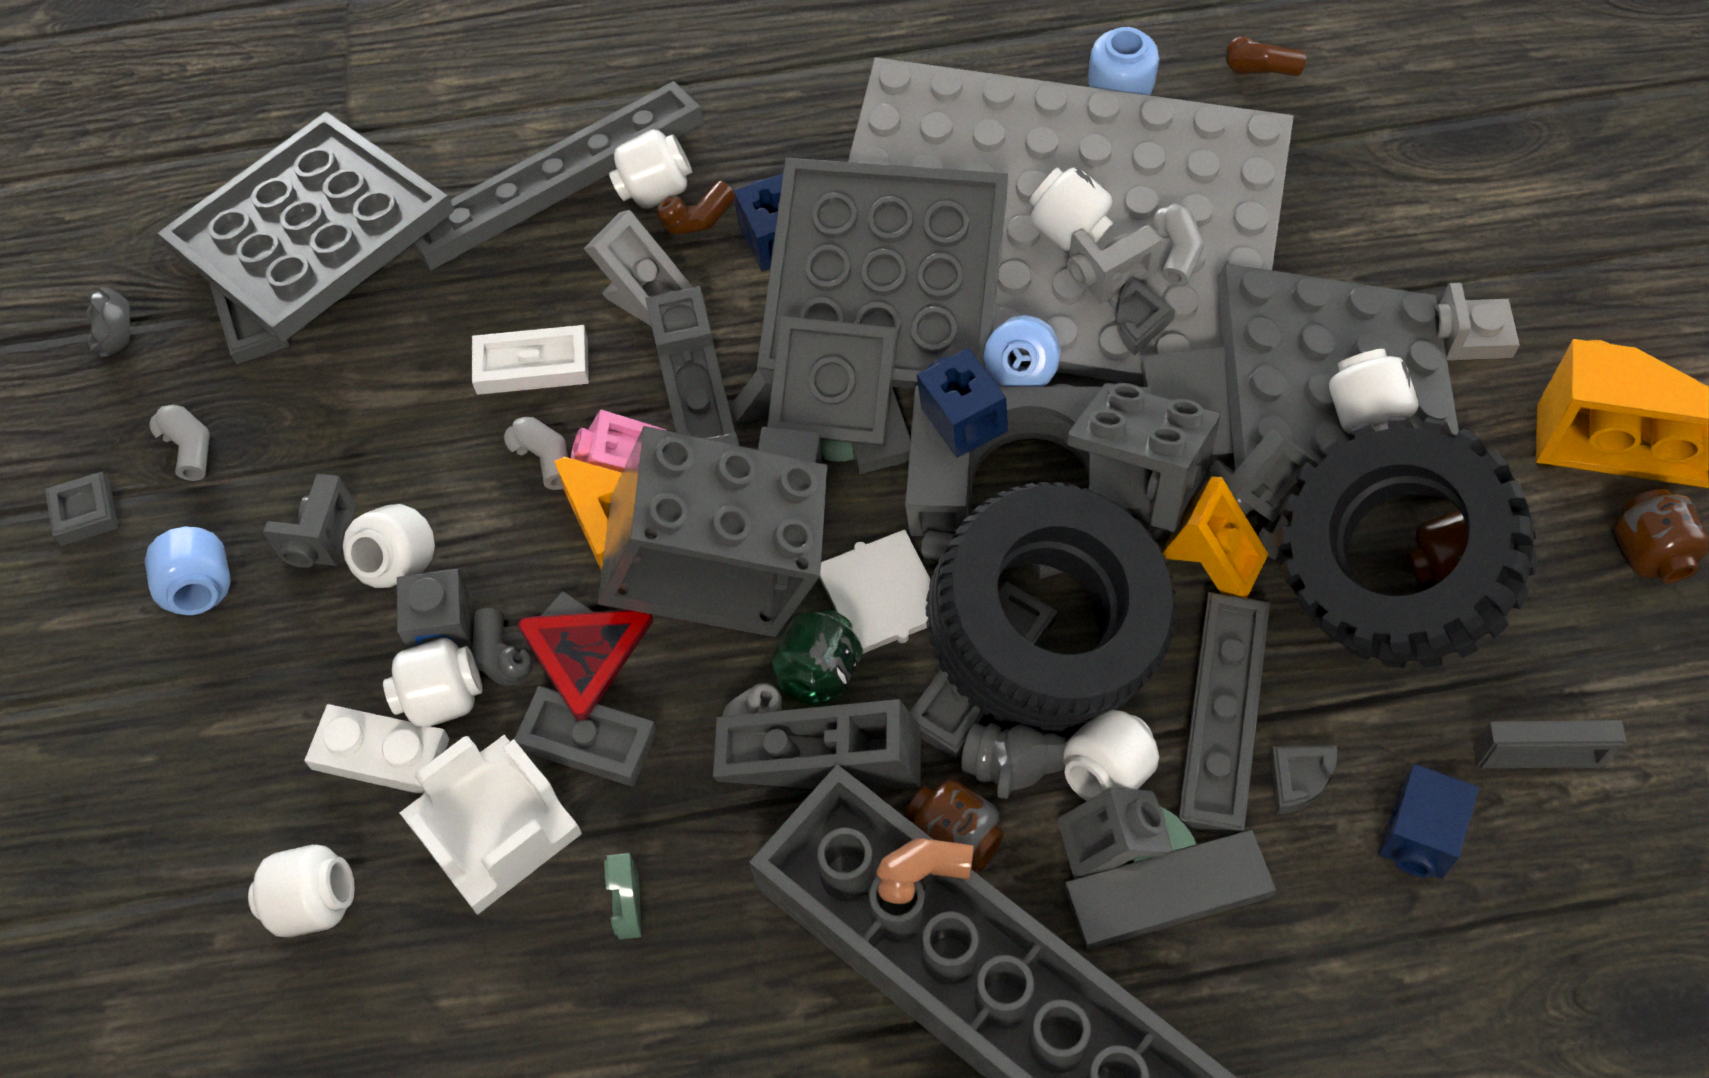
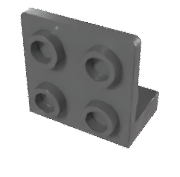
(1156, 434)

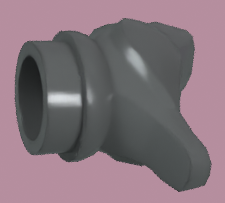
(1011, 756)

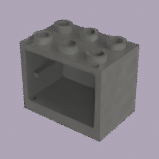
(713, 533)

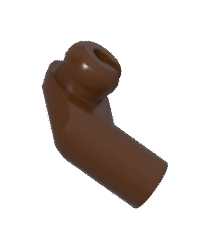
(1254, 57)
(696, 217)

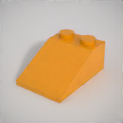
(1624, 416)

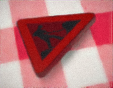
(584, 651)

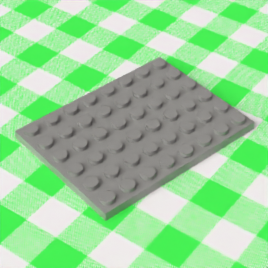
(1136, 146)

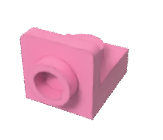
(608, 441)

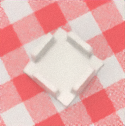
(488, 818)

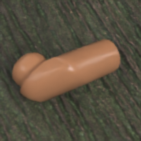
(916, 861)

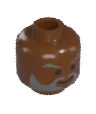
(1662, 536)
(958, 816)

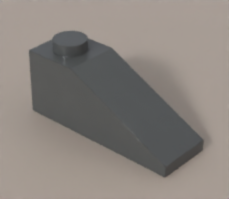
(801, 746)

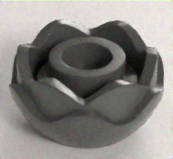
(109, 322)

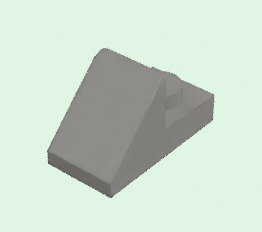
(633, 265)

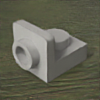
(1110, 269)
(1475, 326)

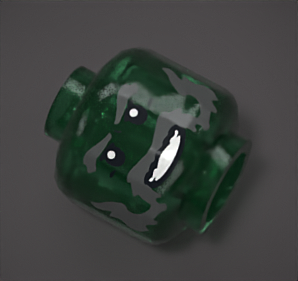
(817, 657)

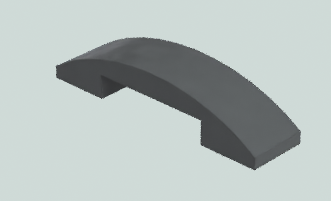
(690, 365)

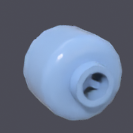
(1124, 61)
(1024, 333)
(187, 570)

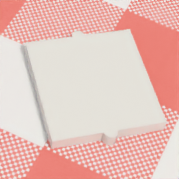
(879, 589)

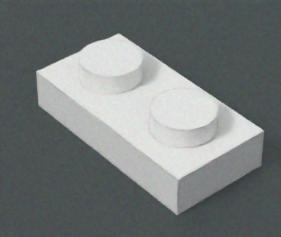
(530, 359)
(374, 748)

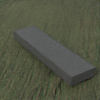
(1224, 715)

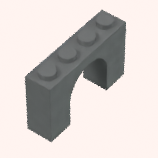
(942, 484)

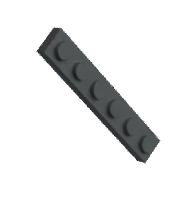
(553, 174)

